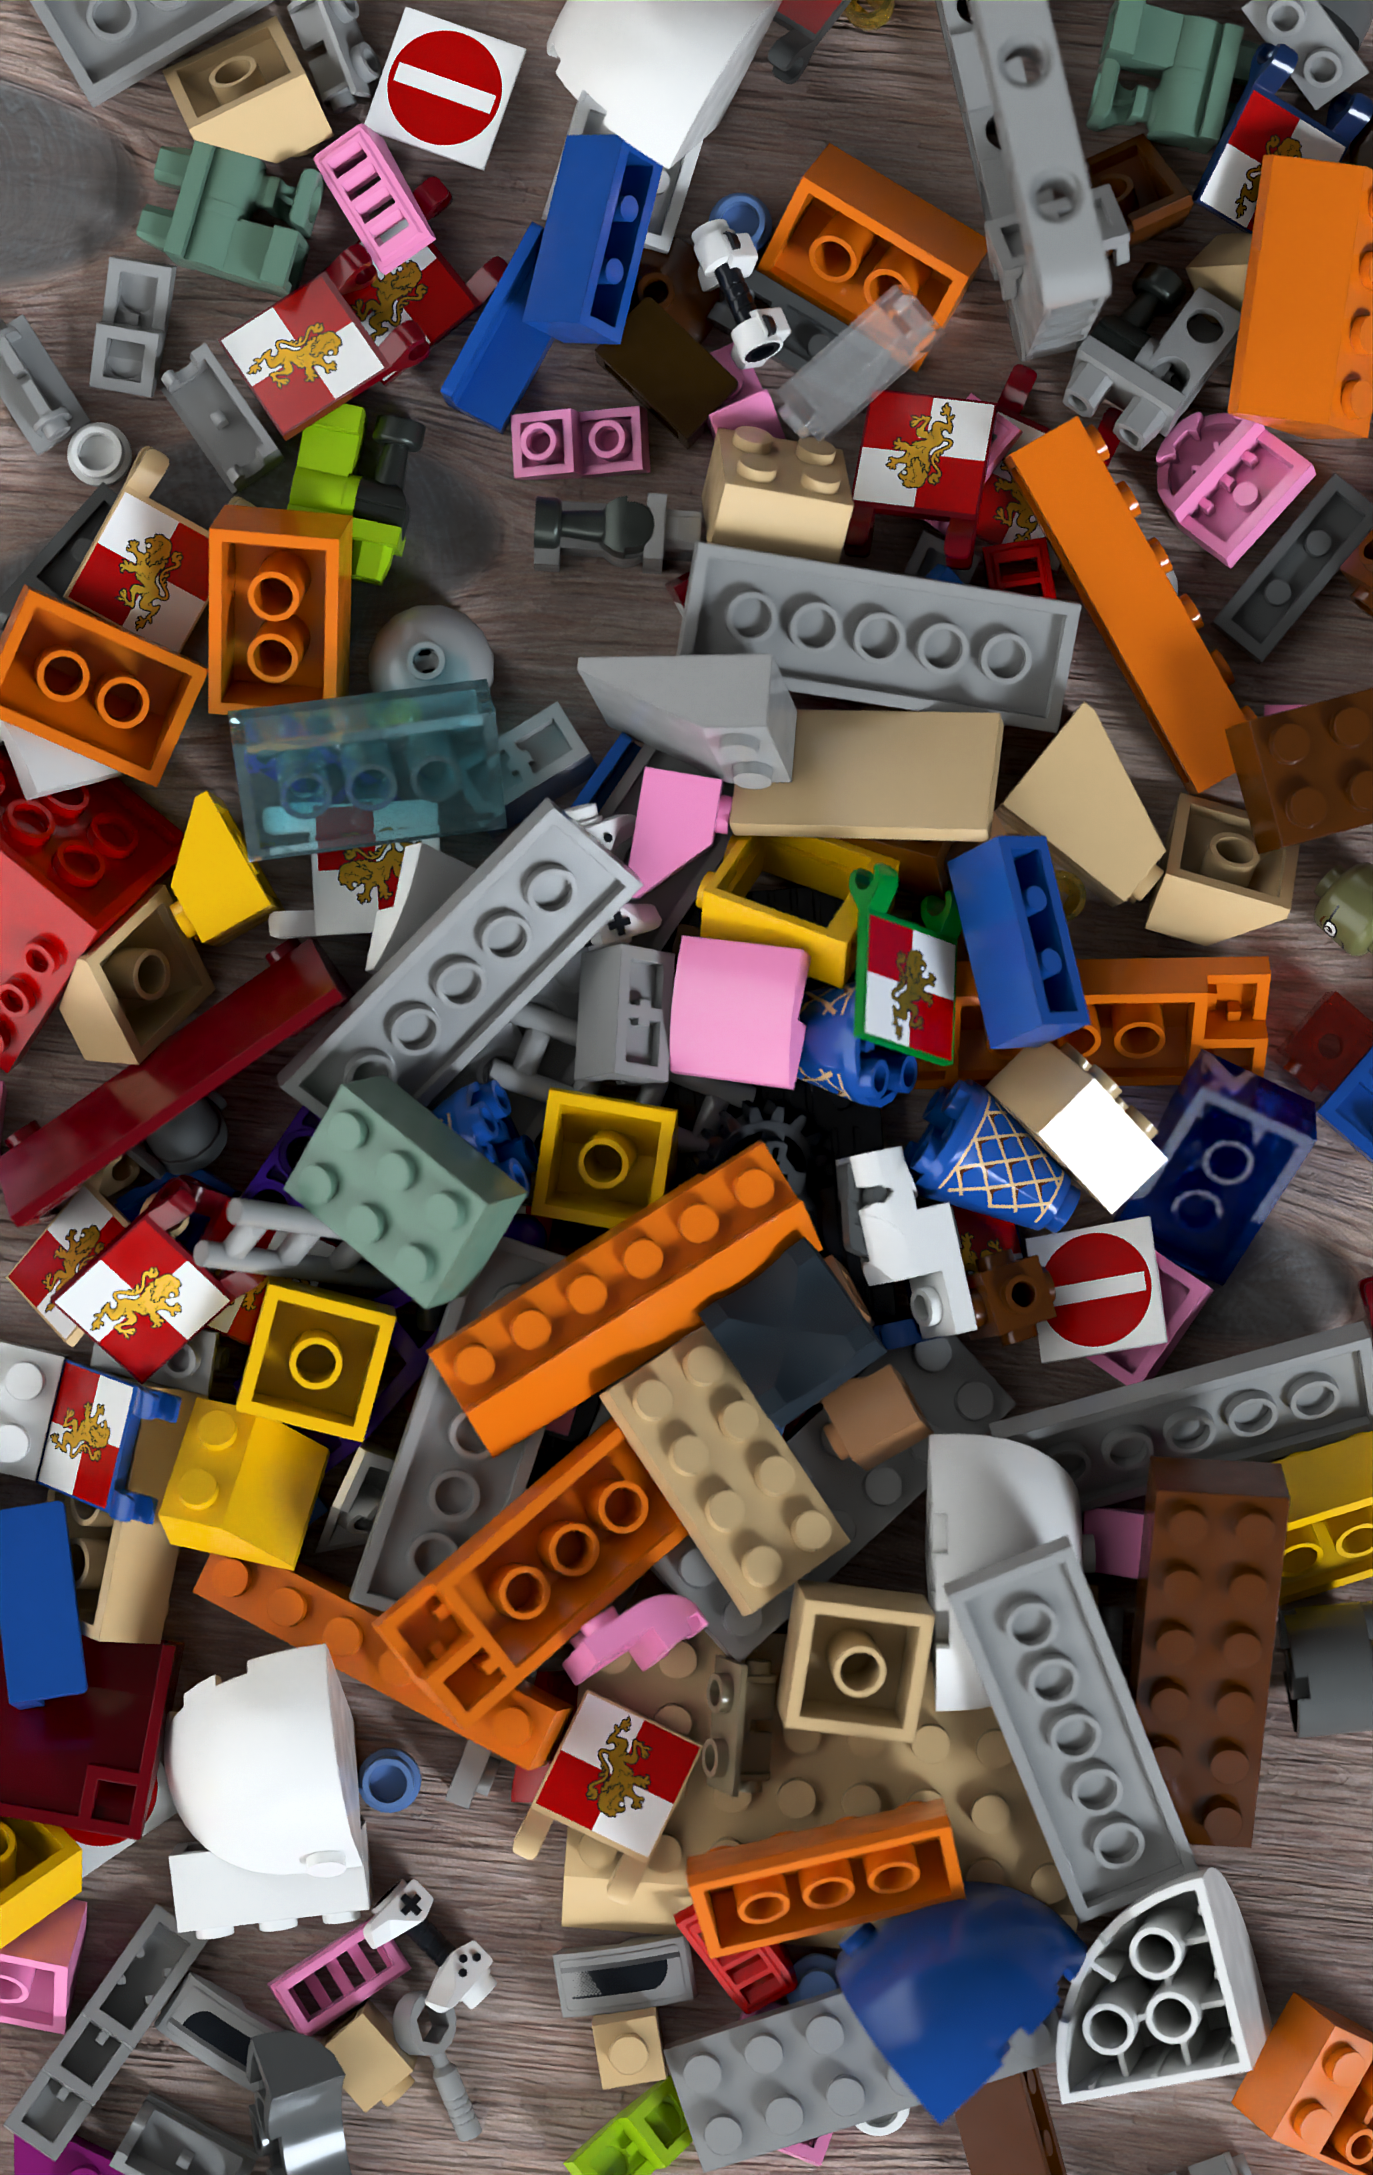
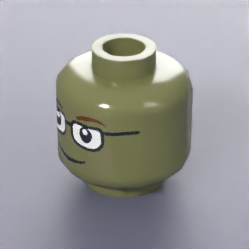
(1347, 907)

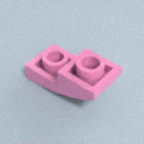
(580, 443)

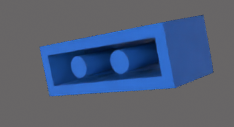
(592, 240)
(1018, 942)

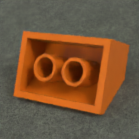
(861, 234)
(94, 686)

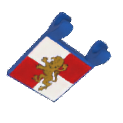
(95, 1439)

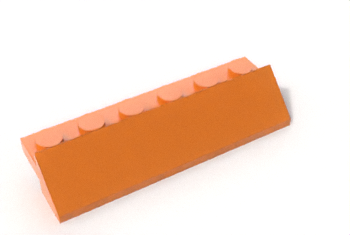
(1143, 1016)
(620, 1298)
(532, 1577)

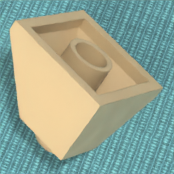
(250, 96)
(1216, 878)
(135, 984)

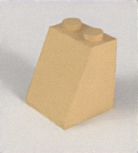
(1087, 812)

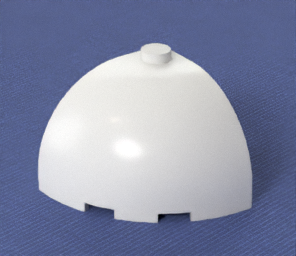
(659, 64)
(982, 1507)
(269, 1766)
(1164, 1995)

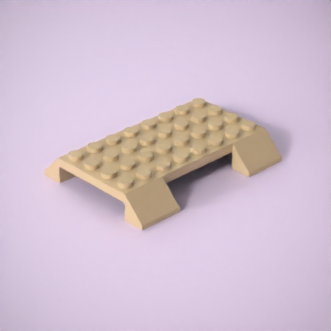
(810, 1785)

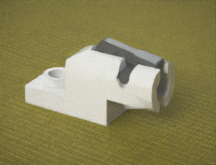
(904, 1241)

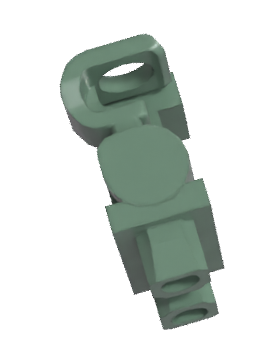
(1195, 68)
(213, 213)

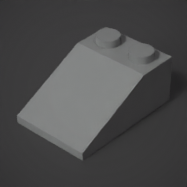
(702, 709)

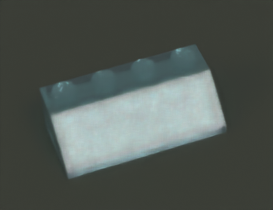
(368, 769)

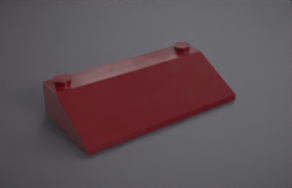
(277, 1003)
(94, 1753)

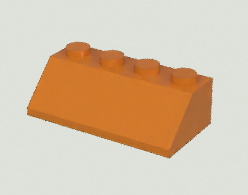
(1308, 302)
(825, 1877)

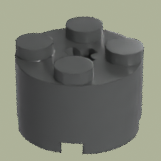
(1329, 1667)

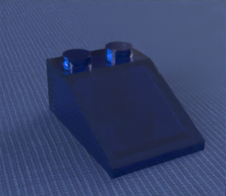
(1229, 1158)

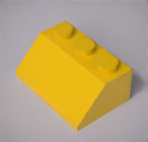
(1328, 1517)

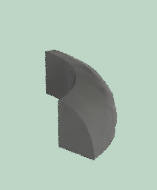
(297, 2105)

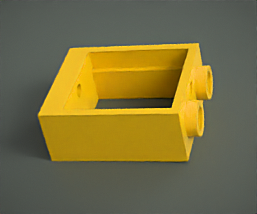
(809, 861)

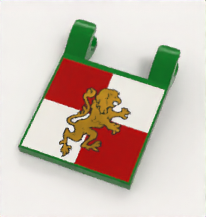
(905, 970)

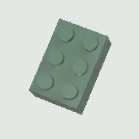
(405, 1190)

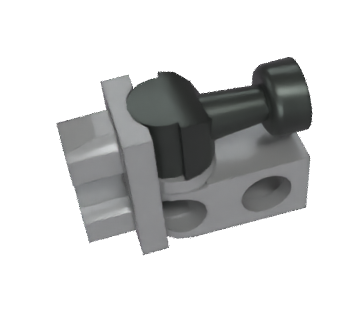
(1150, 376)
(617, 531)

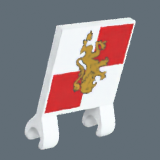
(347, 891)

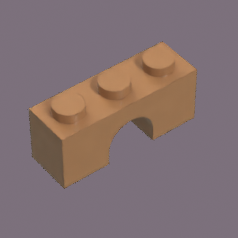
(873, 1413)

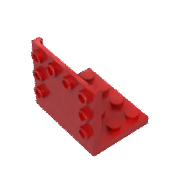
(64, 880)

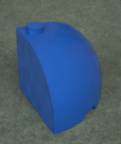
(955, 1984)

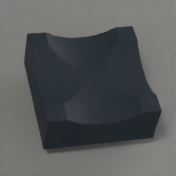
(793, 1333)

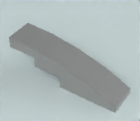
(104, 2034)

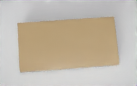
(881, 778)
(725, 1470)

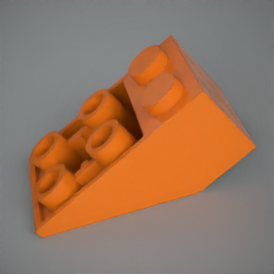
(1315, 2086)

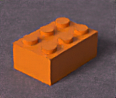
(278, 607)

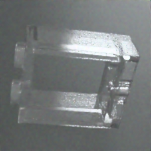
(859, 364)

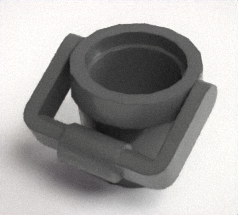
(186, 1141)

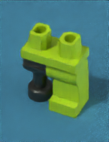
(329, 483)

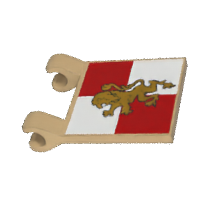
(147, 562)
(73, 1240)
(614, 1783)

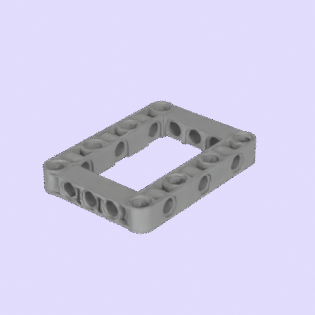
(1039, 153)

